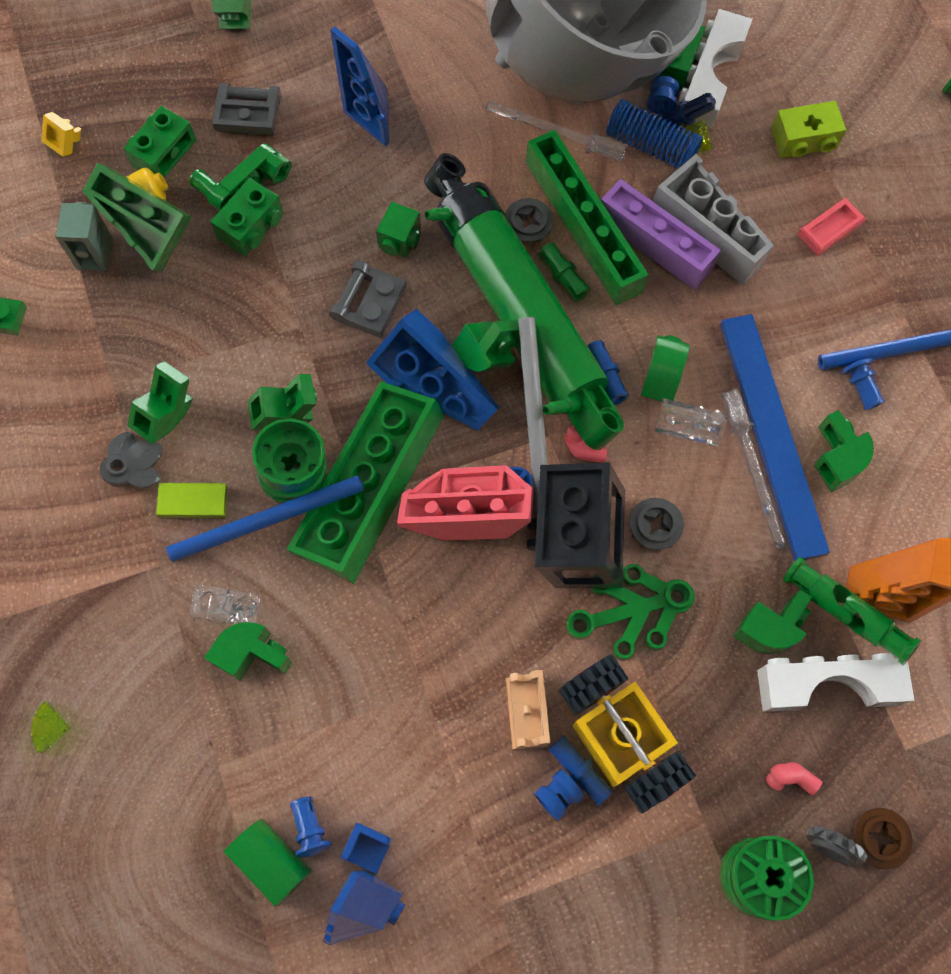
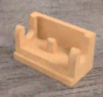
(527, 710)

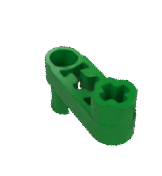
(259, 165)

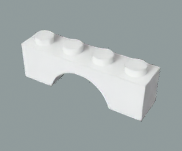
(723, 44)
(877, 681)

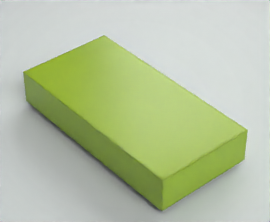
(192, 500)

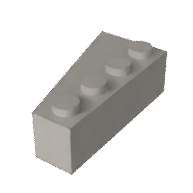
(704, 207)

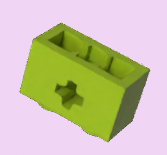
(808, 129)

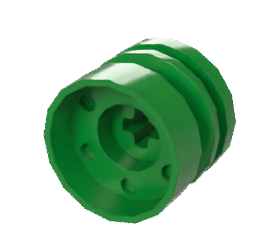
(283, 446)
(744, 878)

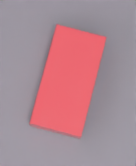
(831, 226)

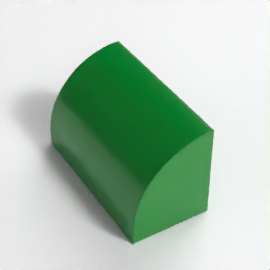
(268, 862)

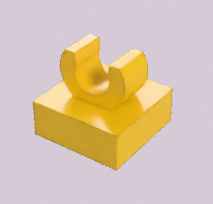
(59, 134)

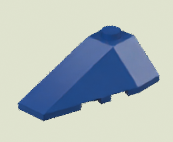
(361, 88)
(424, 362)
(362, 908)

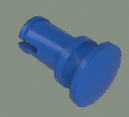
(864, 382)
(308, 828)

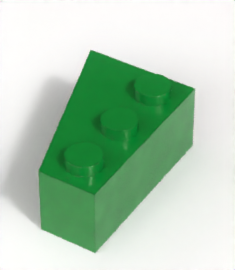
(139, 215)

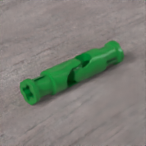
(872, 625)

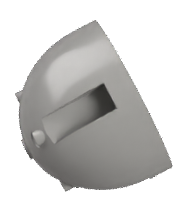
(591, 46)

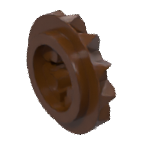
(894, 827)

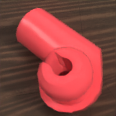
(581, 450)
(790, 774)

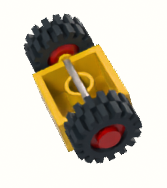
(625, 734)

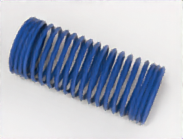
(654, 130)

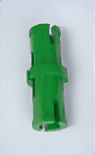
(564, 272)

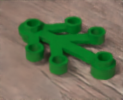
(637, 609)

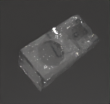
(223, 605)

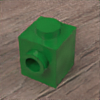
(399, 230)

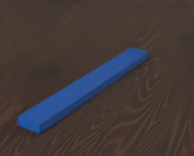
(774, 439)

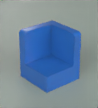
(366, 848)

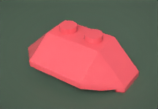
(468, 504)

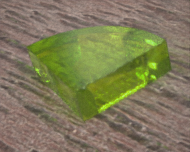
(702, 129)
(47, 727)

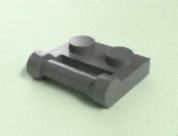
(243, 115)
(376, 304)

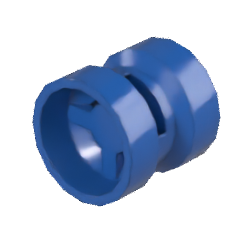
(565, 788)

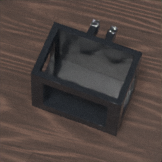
(576, 524)

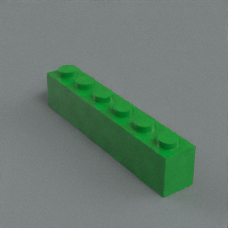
(586, 218)

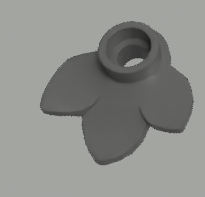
(136, 460)

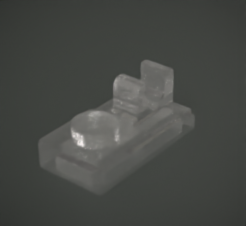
(691, 422)

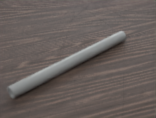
(533, 400)

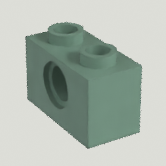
(84, 236)

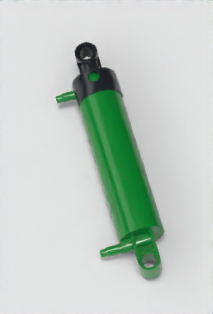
(518, 290)

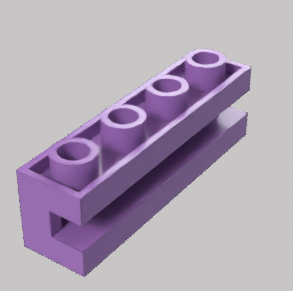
(660, 235)

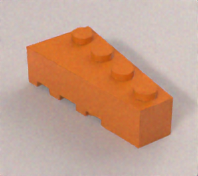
(905, 581)

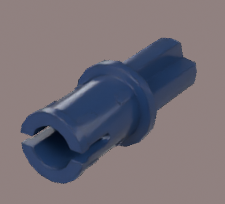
(689, 111)

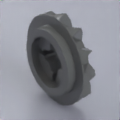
(524, 210)
(671, 521)
(836, 846)

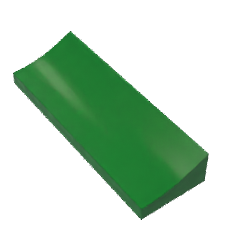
(384, 455)

